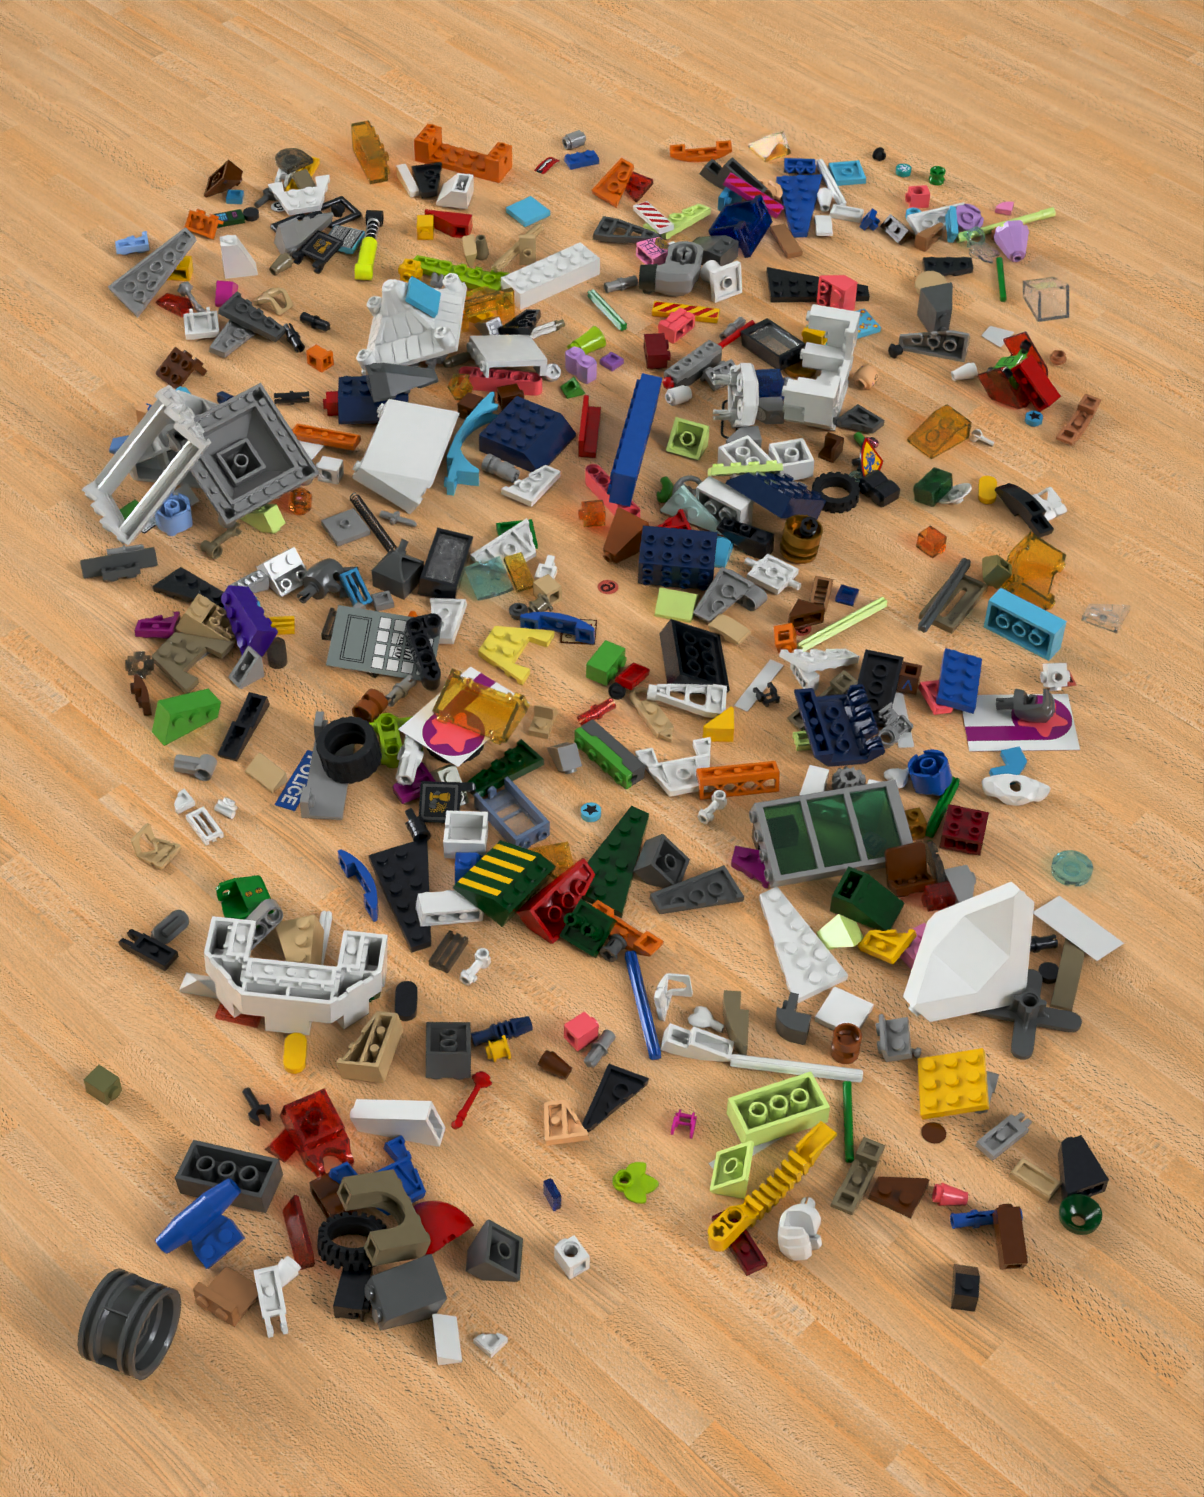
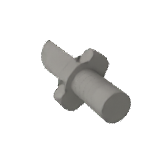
(395, 517)

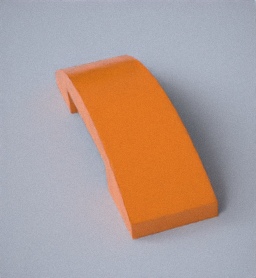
(701, 154)
(641, 943)

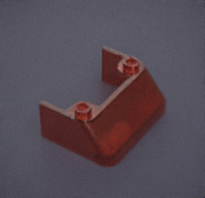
(996, 382)

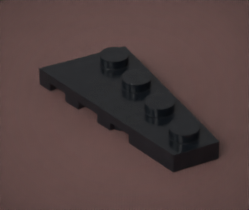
(187, 586)

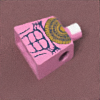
(652, 250)

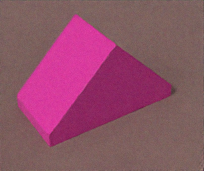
(224, 291)

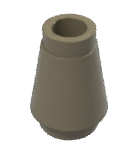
(482, 247)
(281, 264)

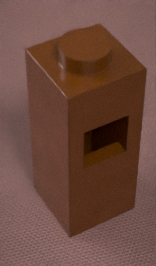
(1009, 1237)

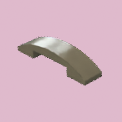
(839, 686)
(1067, 977)
(858, 1177)

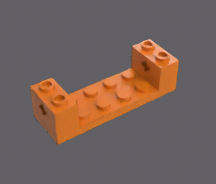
(491, 167)

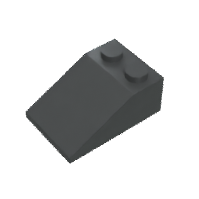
(718, 248)
(448, 1050)

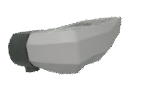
(678, 272)

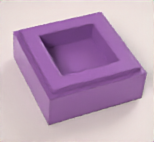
(611, 361)

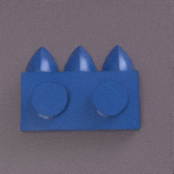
(582, 159)
(799, 166)

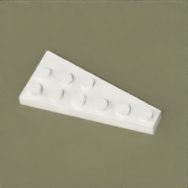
(801, 954)

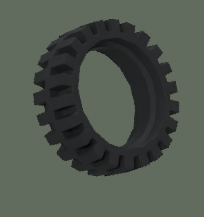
(341, 1226)

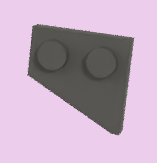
(860, 419)

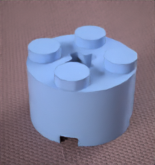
(174, 515)

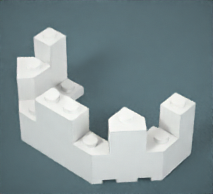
(821, 400)
(293, 992)

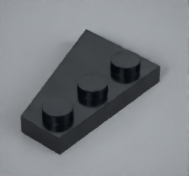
(427, 178)
(948, 265)

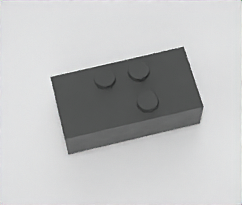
(212, 1164)

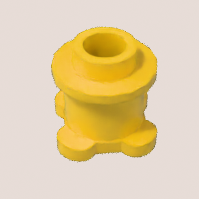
(498, 1049)

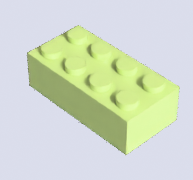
(778, 1109)

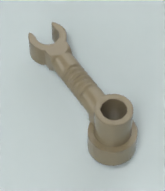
(213, 548)

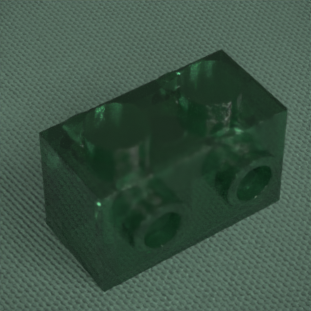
(933, 487)

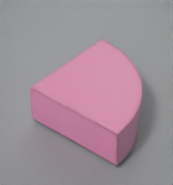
(1004, 208)

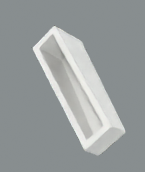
(407, 180)

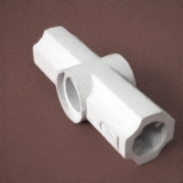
(409, 759)

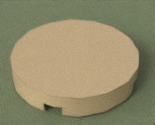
(928, 279)

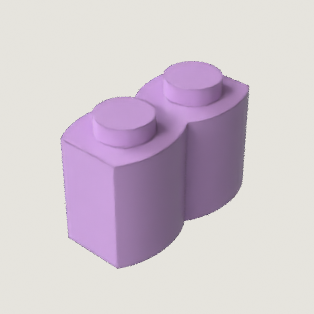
(580, 365)

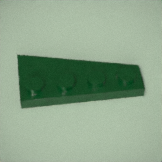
(514, 765)

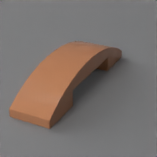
(1080, 420)

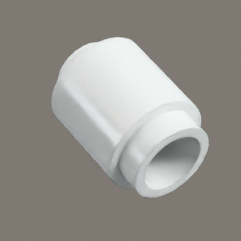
(678, 395)

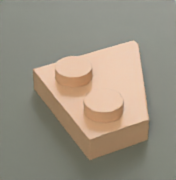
(562, 1124)

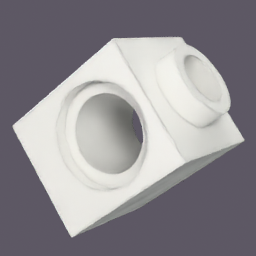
(330, 470)
(571, 1265)

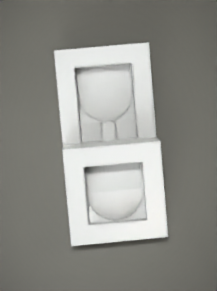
(823, 225)

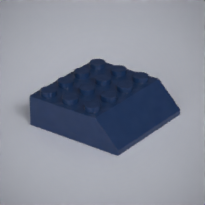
(526, 435)
(779, 494)

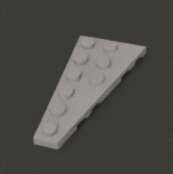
(145, 279)

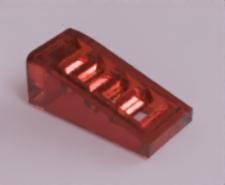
(177, 304)

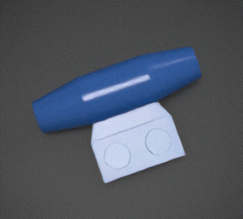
(205, 1226)

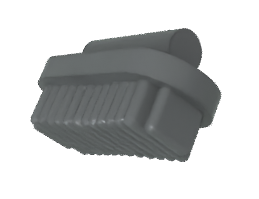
(170, 926)

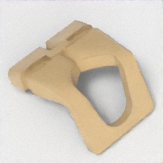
(267, 297)
(163, 849)

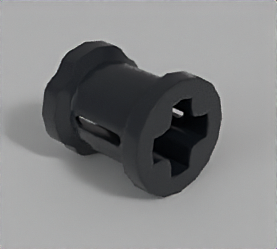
(805, 532)

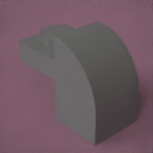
(791, 1024)

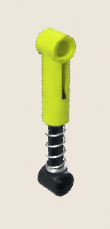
(368, 247)

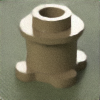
(541, 604)

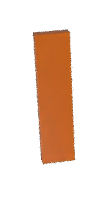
(326, 437)

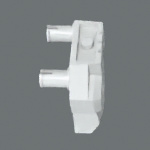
(742, 395)

